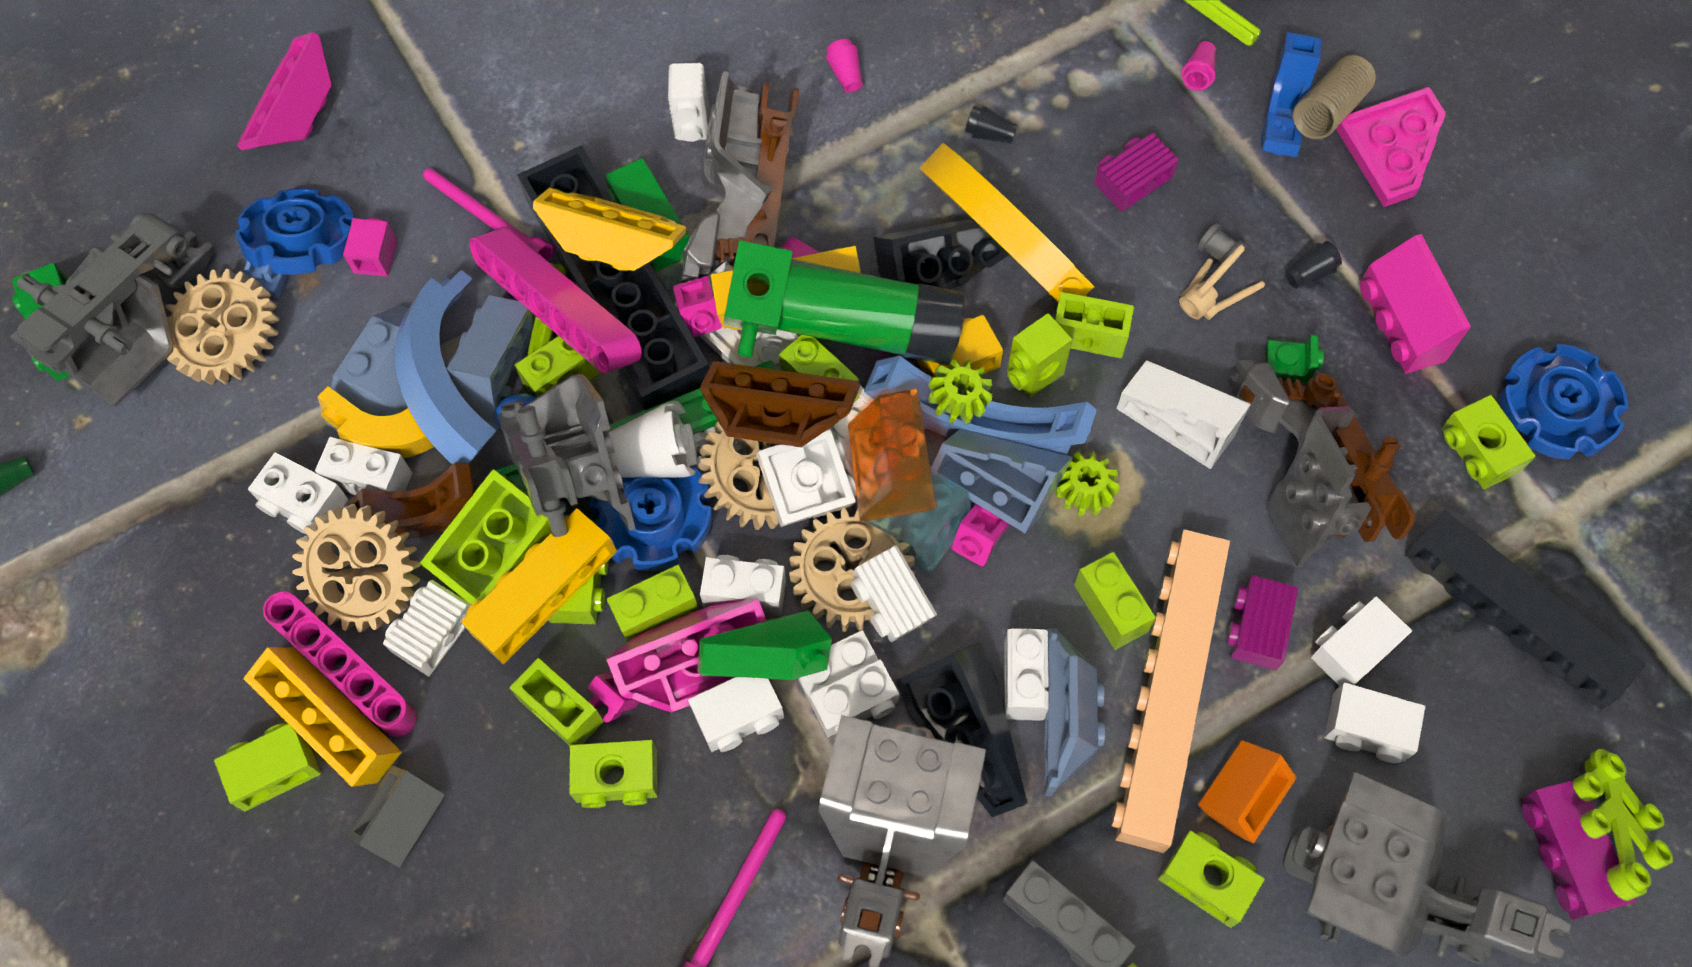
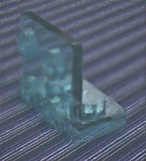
(930, 530)

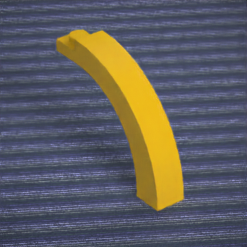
(1004, 223)

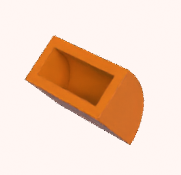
(1248, 790)

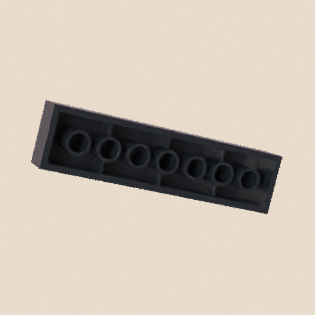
(670, 356)

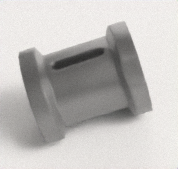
(1218, 243)

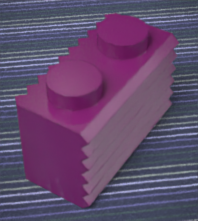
(1135, 171)
(1262, 622)

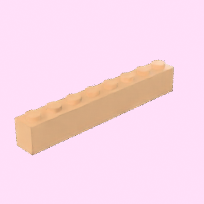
(1172, 692)

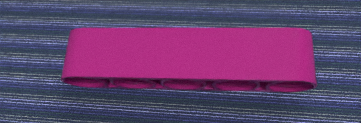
(327, 651)

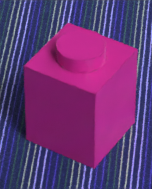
(370, 247)

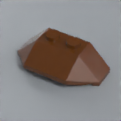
(776, 403)

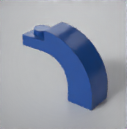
(1290, 84)

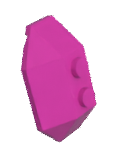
(291, 97)
(663, 662)

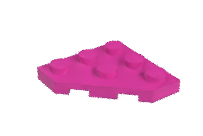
(1394, 142)

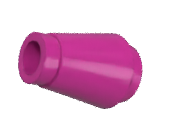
(845, 64)
(1200, 67)

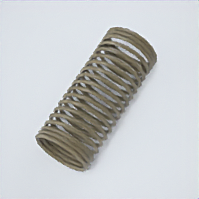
(1335, 96)

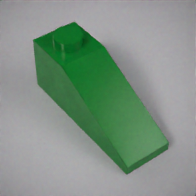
(768, 650)

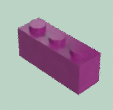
(1571, 855)

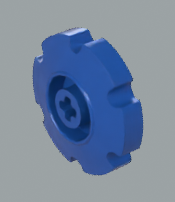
(294, 230)
(1564, 401)
(676, 525)

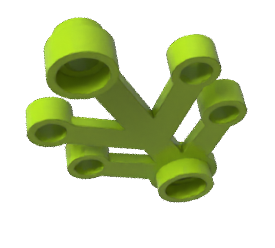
(1607, 774)

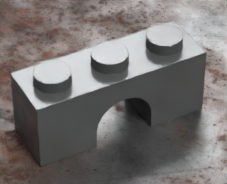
(1055, 909)

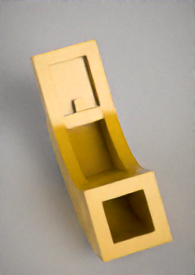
(390, 433)

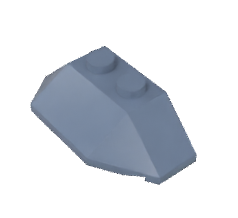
(369, 372)
(1072, 717)

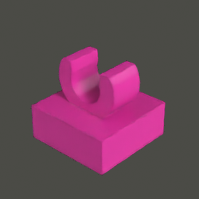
(607, 692)

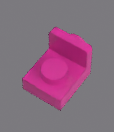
(697, 306)
(978, 535)

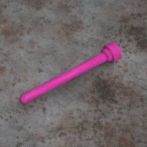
(538, 244)
(738, 890)

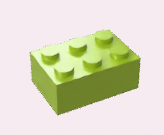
(486, 538)

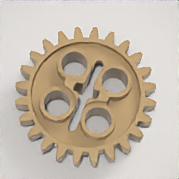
(220, 326)
(726, 464)
(823, 588)
(360, 602)

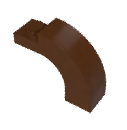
(422, 509)

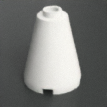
(655, 444)

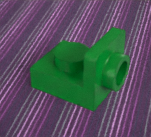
(1294, 359)

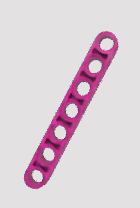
(556, 300)

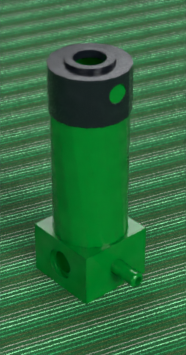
(840, 306)

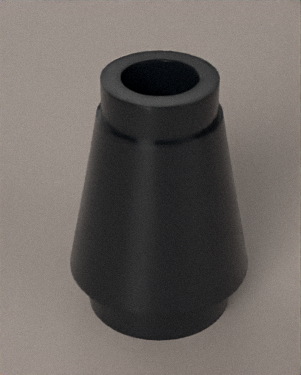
(989, 125)
(1315, 264)

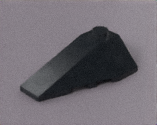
(937, 254)
(964, 705)

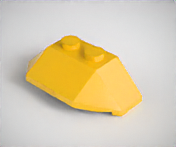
(606, 229)

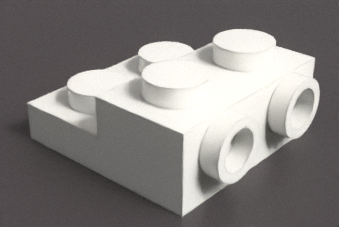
(807, 479)
(851, 686)

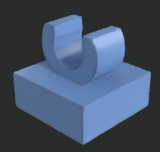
(270, 281)

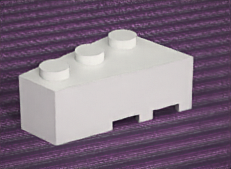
(1183, 411)

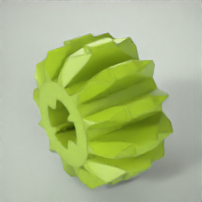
(974, 392)
(1094, 474)

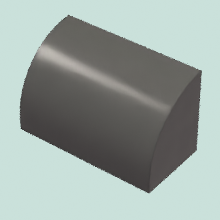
(395, 816)

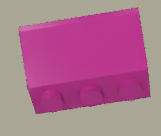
(1414, 305)

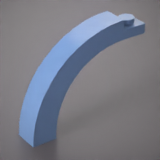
(424, 378)
(1040, 428)

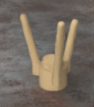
(1199, 299)

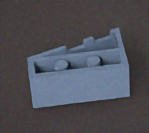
(489, 353)
(1002, 475)

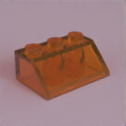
(891, 457)

